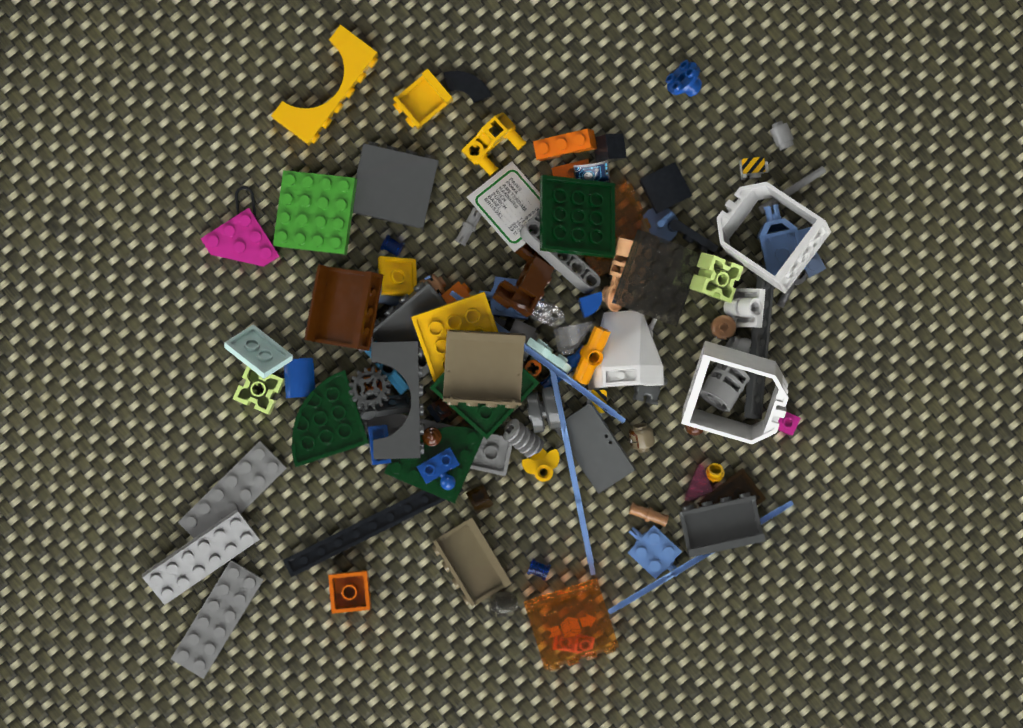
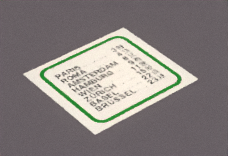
(507, 203)

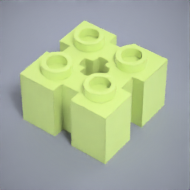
(716, 277)
(248, 393)

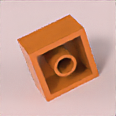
(349, 591)

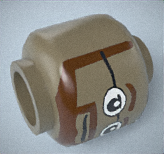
(641, 437)

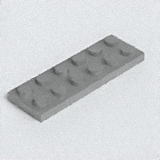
(235, 490)
(200, 557)
(217, 619)

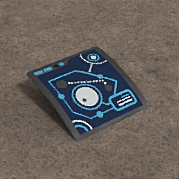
(594, 172)

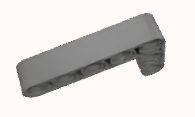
(563, 266)

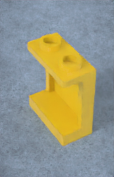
(422, 100)

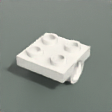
(746, 307)

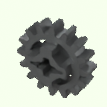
(373, 381)

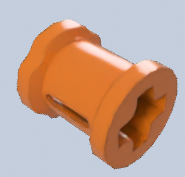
(528, 364)

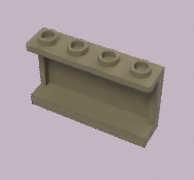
(471, 562)

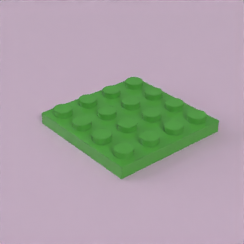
(315, 212)

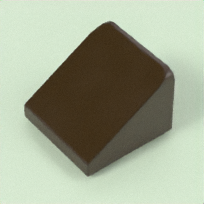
(479, 498)

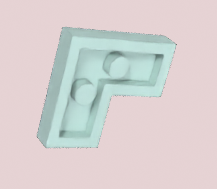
(547, 352)

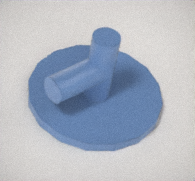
(659, 223)

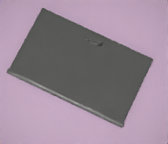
(598, 458)

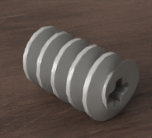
(522, 438)

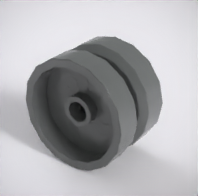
(543, 409)

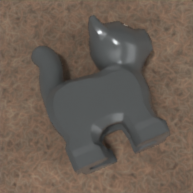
(651, 392)

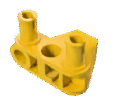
(486, 141)

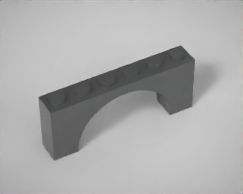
(406, 440)

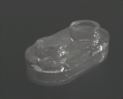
(544, 314)

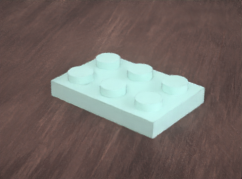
(258, 351)

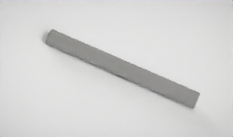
(795, 187)

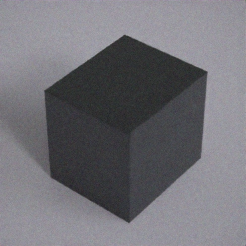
(610, 148)

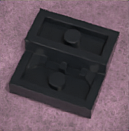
(665, 187)

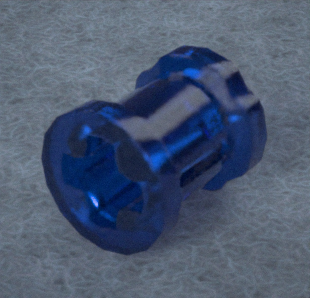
(392, 246)
(538, 569)

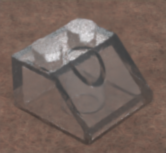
(569, 337)

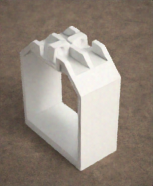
(738, 211)
(729, 427)

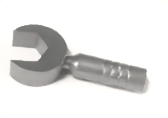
(784, 297)

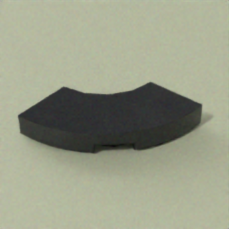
(468, 84)

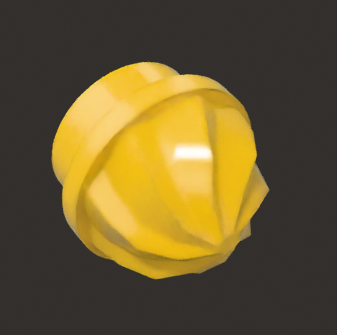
(715, 472)

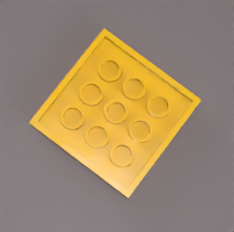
(464, 314)

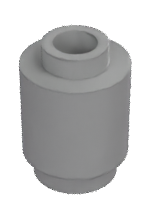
(782, 135)

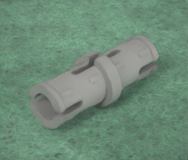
(468, 227)

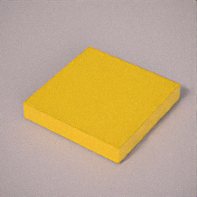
(398, 275)

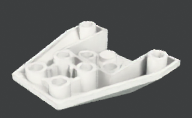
(629, 353)

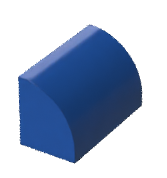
(590, 304)
(299, 377)

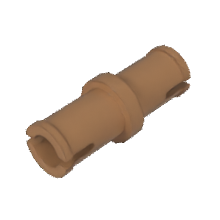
(648, 514)

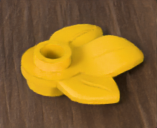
(542, 460)

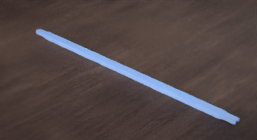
(561, 374)
(572, 473)
(686, 565)

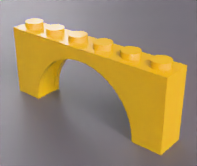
(308, 122)

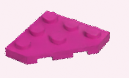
(241, 241)

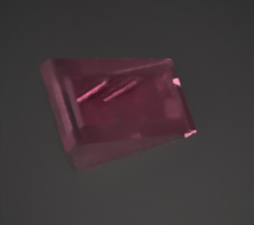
(698, 485)

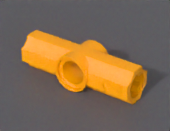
(594, 345)

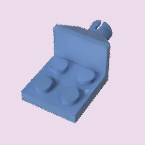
(777, 239)

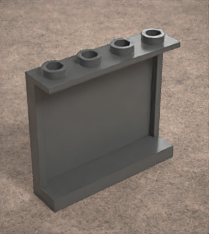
(394, 185)
(397, 321)

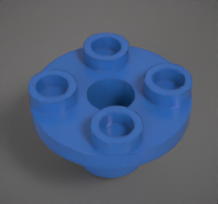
(685, 79)

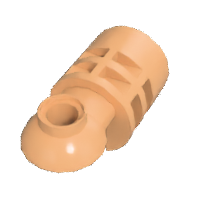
(622, 252)

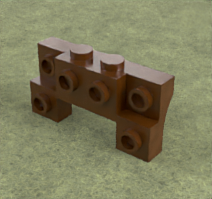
(530, 284)

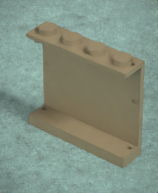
(483, 368)

